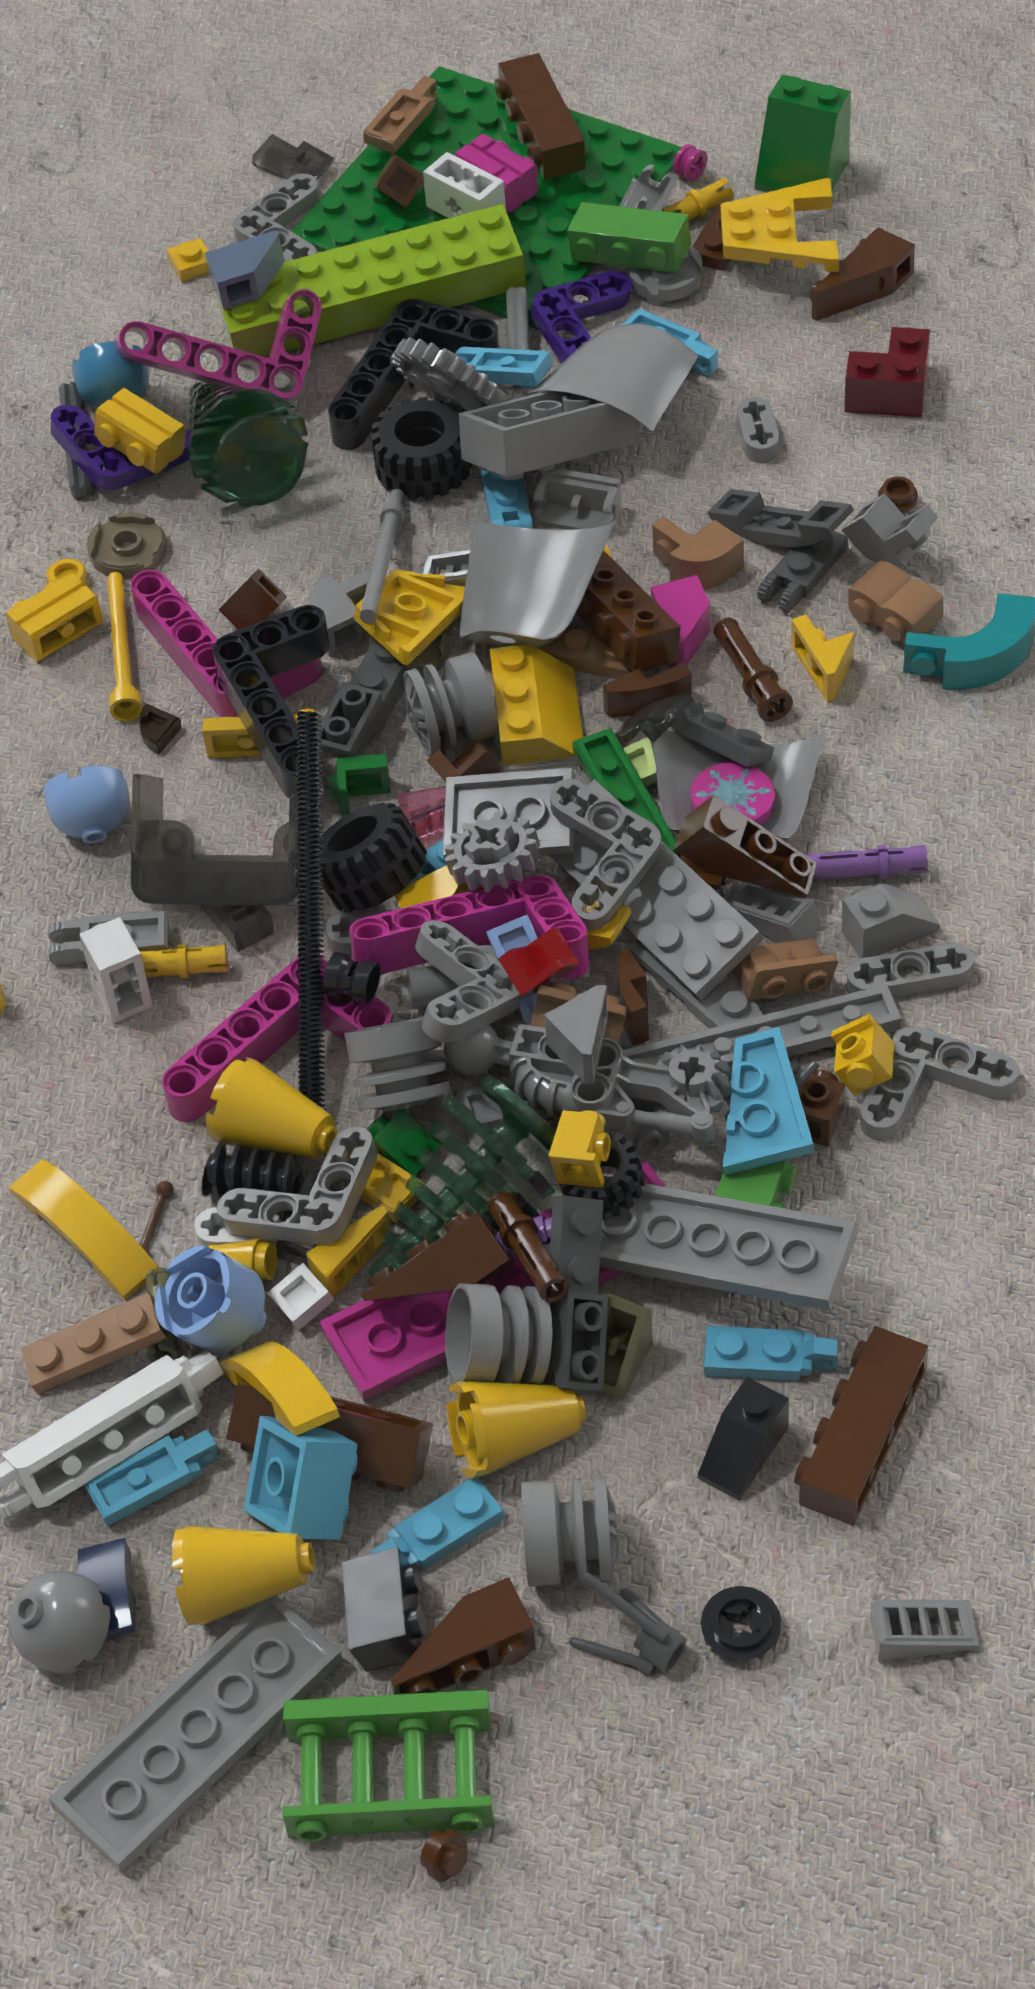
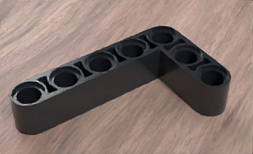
(375, 378)
(244, 670)

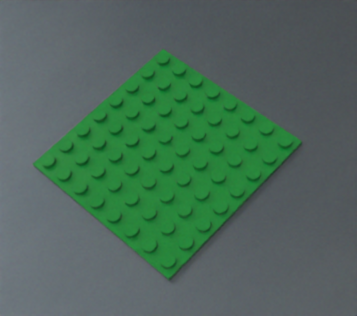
(463, 111)

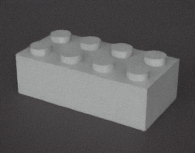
(541, 432)

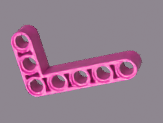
(229, 358)
(191, 641)
(393, 934)
(257, 1032)

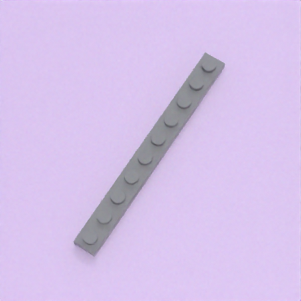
(802, 1029)

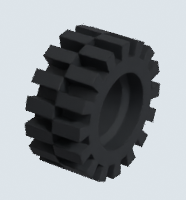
(622, 1185)

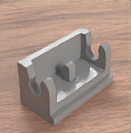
(647, 193)
(576, 500)

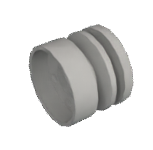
(443, 705)
(396, 1065)
(498, 1334)
(567, 1531)

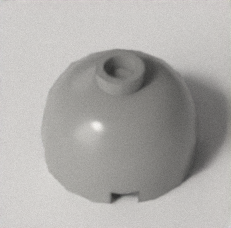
(59, 1621)

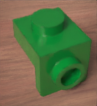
(359, 777)
(401, 1140)

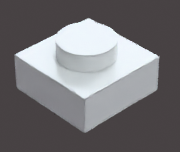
(300, 1296)

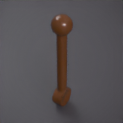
(164, 1191)

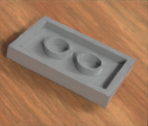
(508, 793)

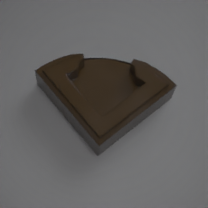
(158, 727)

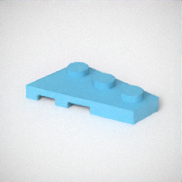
(765, 1106)

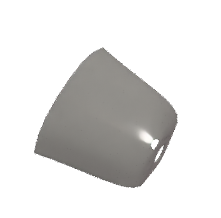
(627, 368)
(526, 582)
(790, 771)

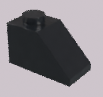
(744, 1438)

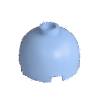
(88, 804)

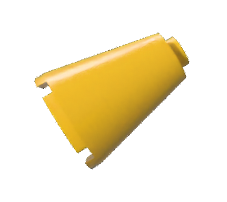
(267, 1113)
(509, 1421)
(235, 1569)

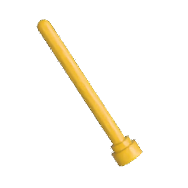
(125, 699)

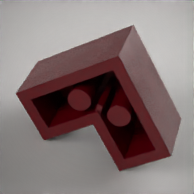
(892, 380)

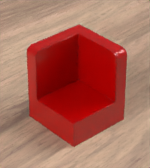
(539, 962)

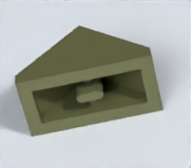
(627, 1344)

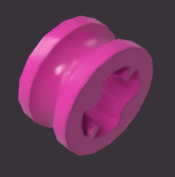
(690, 162)

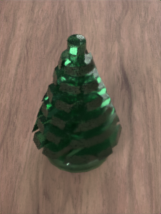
(244, 443)
(476, 1169)

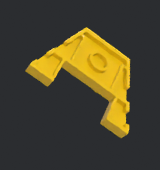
(766, 229)

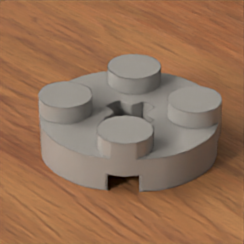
(668, 286)

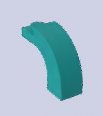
(978, 657)

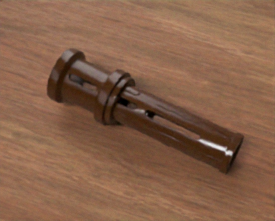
(758, 679)

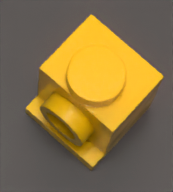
(863, 1054)
(580, 1148)

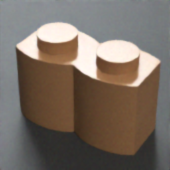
(895, 602)

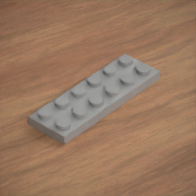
(672, 911)
(730, 1245)
(194, 1731)

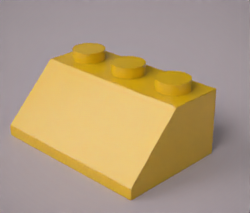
(534, 705)

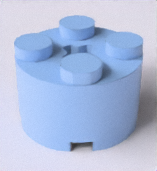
(211, 1300)

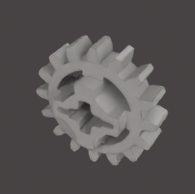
(492, 851)

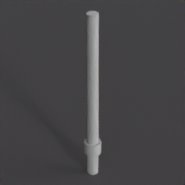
(391, 519)

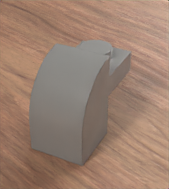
(886, 534)
(339, 604)

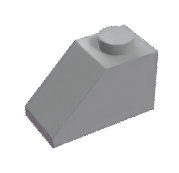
(885, 919)

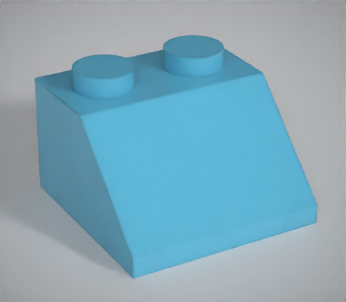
(301, 1480)

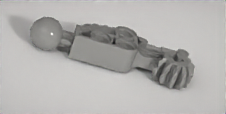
(551, 1085)

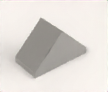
(578, 1031)

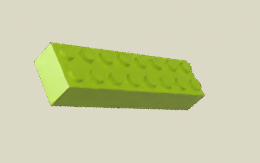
(365, 281)

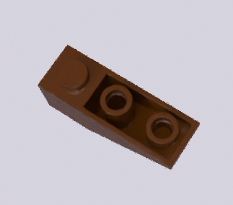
(866, 274)
(742, 850)
(464, 1255)
(473, 1637)

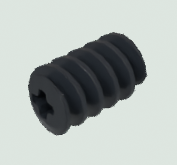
(229, 1172)

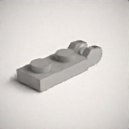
(147, 930)

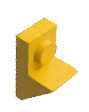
(823, 659)

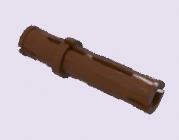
(520, 1234)

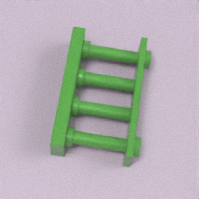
(388, 1715)

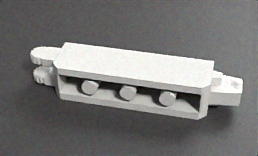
(105, 1431)

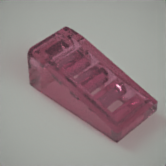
(424, 810)

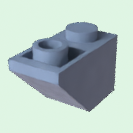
(244, 268)

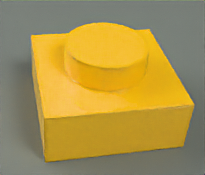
(188, 259)

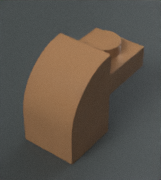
(711, 554)

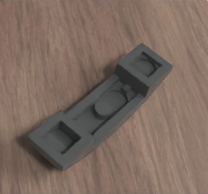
(750, 518)

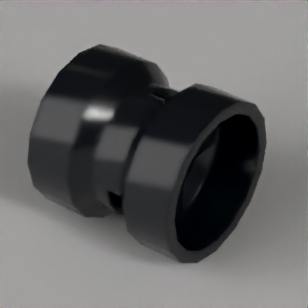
(351, 978)

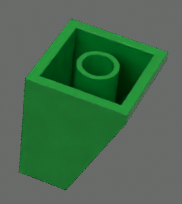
(803, 134)

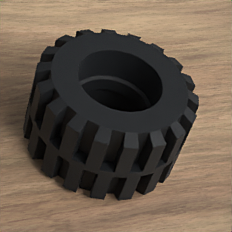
(419, 448)
(370, 857)

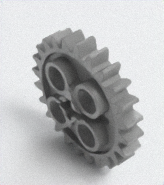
(445, 376)

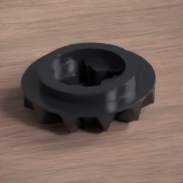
(734, 1605)

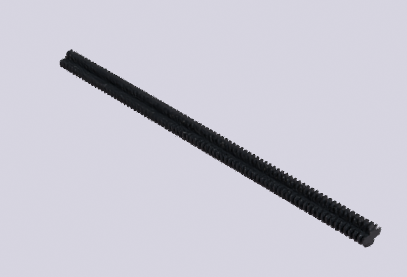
(309, 906)

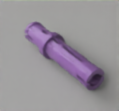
(870, 862)

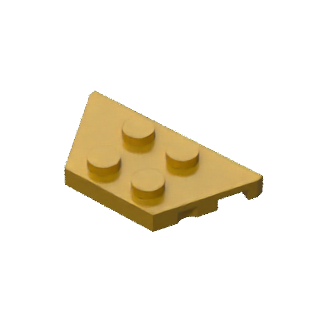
(412, 612)

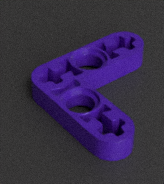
(605, 290)
(118, 468)

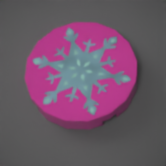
(739, 786)

